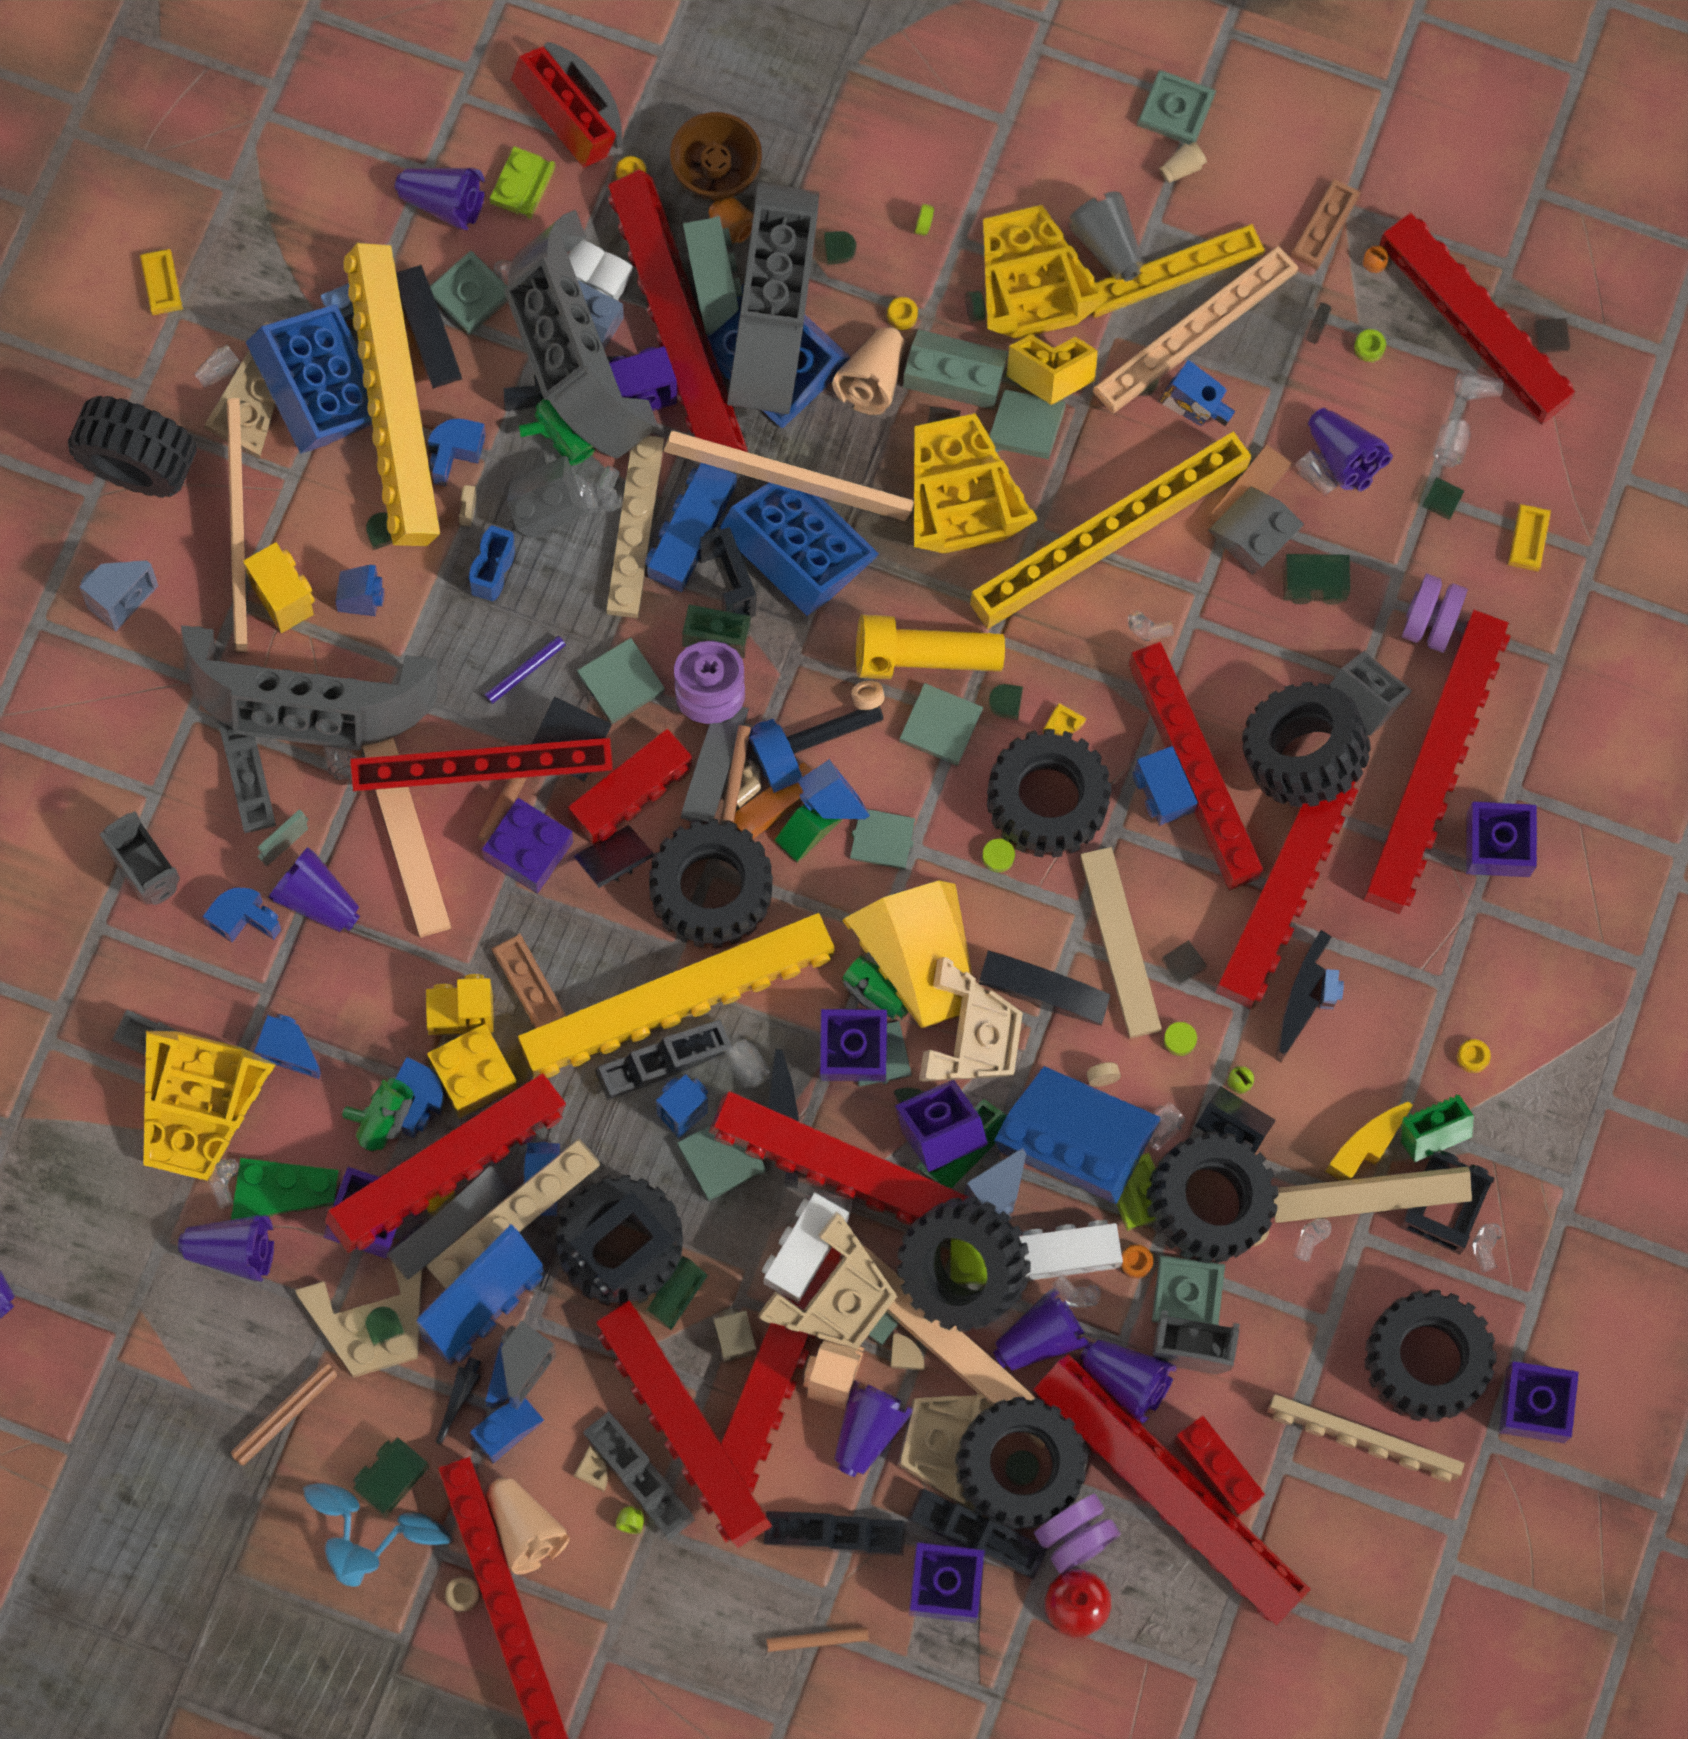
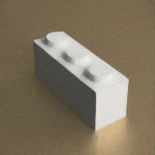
(802, 1249)
(1072, 1250)

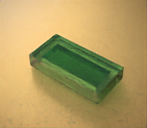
(677, 1293)

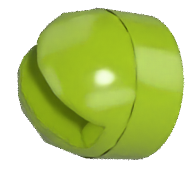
(1235, 1082)
(630, 1520)

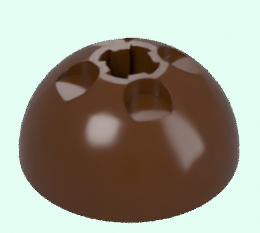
(716, 142)

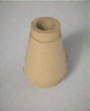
(1183, 162)

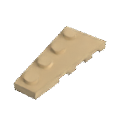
(255, 407)

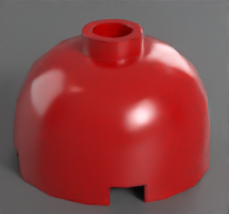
(1077, 1603)

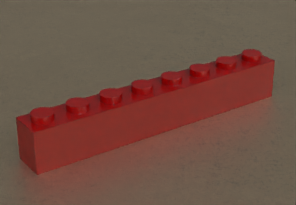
(1477, 318)
(1180, 729)
(481, 764)
(1282, 899)
(826, 1160)
(445, 1163)
(769, 1385)
(683, 1424)

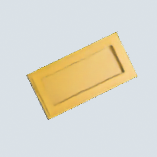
(161, 282)
(1529, 537)

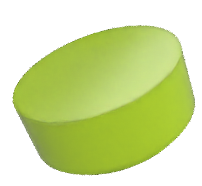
(924, 219)
(1370, 345)
(998, 855)
(1180, 1038)

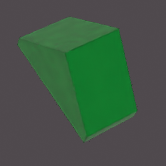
(804, 832)

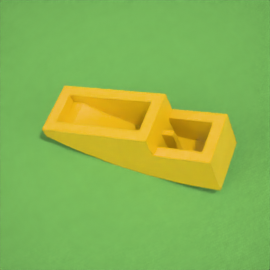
(1368, 1143)

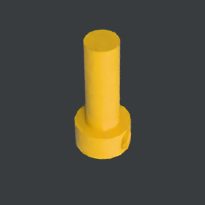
(884, 647)

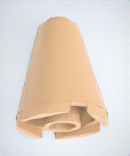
(871, 373)
(523, 1527)

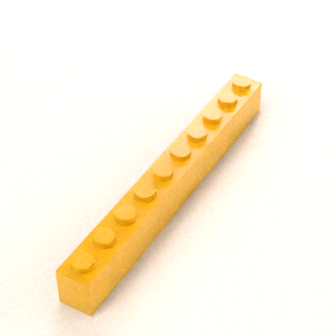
(391, 395)
(1110, 530)
(677, 996)

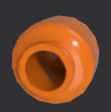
(733, 216)

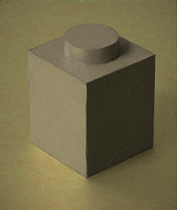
(734, 1335)

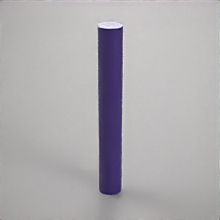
(525, 670)

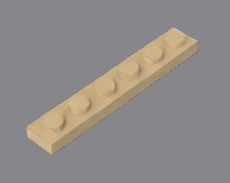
(635, 527)
(517, 1209)
(1353, 1434)

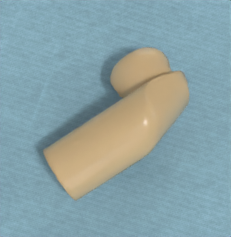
(749, 783)

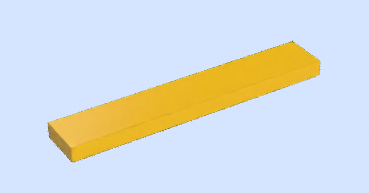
(1181, 268)

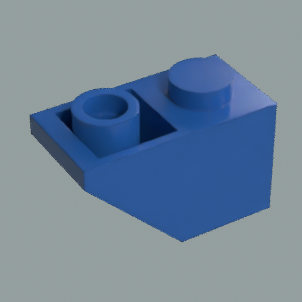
(360, 591)

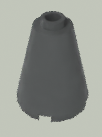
(1108, 235)

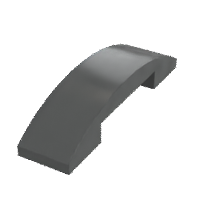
(591, 83)
(248, 780)

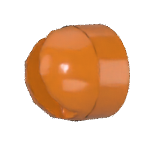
(1373, 262)

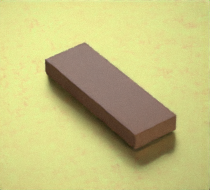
(1325, 224)
(1261, 474)
(528, 981)

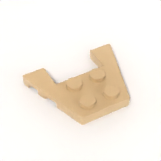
(985, 1032)
(848, 1300)
(348, 1329)
(934, 1440)

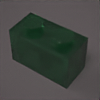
(1316, 578)
(716, 625)
(390, 1476)

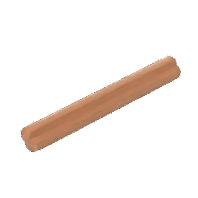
(283, 1413)

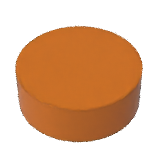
(1136, 1261)

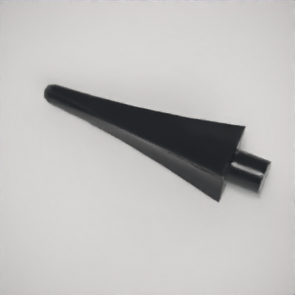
(464, 1383)

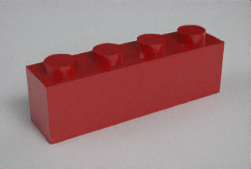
(563, 106)
(631, 786)

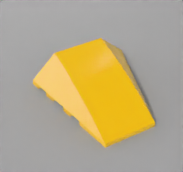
(1034, 276)
(963, 488)
(907, 938)
(195, 1099)

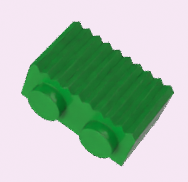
(1437, 1128)

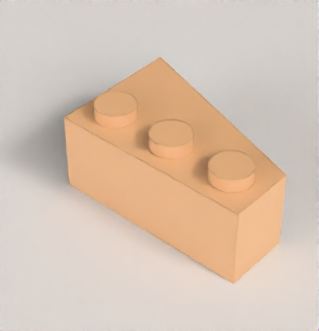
(832, 1373)

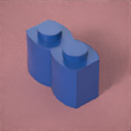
(489, 567)

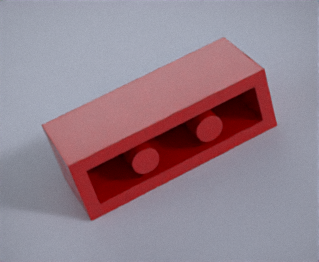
(1219, 1467)

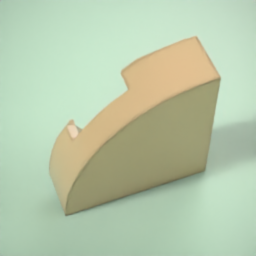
(469, 498)
(906, 1354)
(593, 1470)

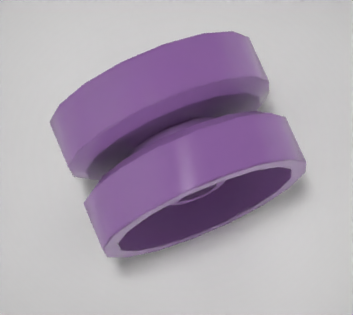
(1433, 612)
(709, 682)
(1080, 1538)

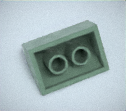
(712, 271)
(955, 369)

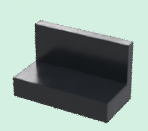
(1235, 1116)

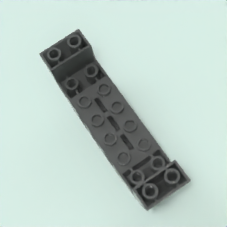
(774, 298)
(566, 344)
(306, 705)

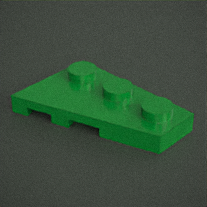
(281, 1188)

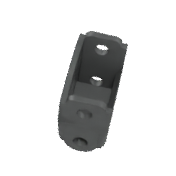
(140, 859)
(1195, 1344)

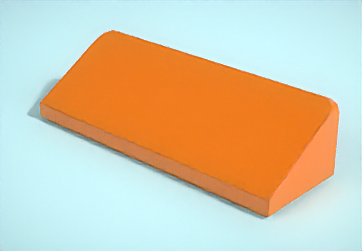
(769, 806)

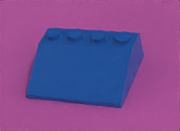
(816, 367)
(313, 376)
(798, 544)
(1077, 1133)
(480, 1296)

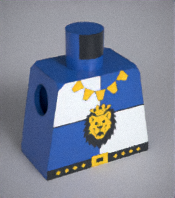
(1196, 396)

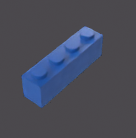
(694, 515)

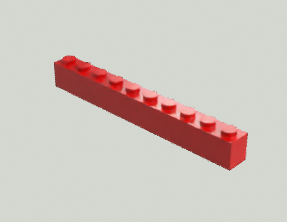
(674, 310)
(1436, 762)
(1172, 1491)
(502, 1600)

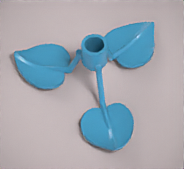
(351, 1560)

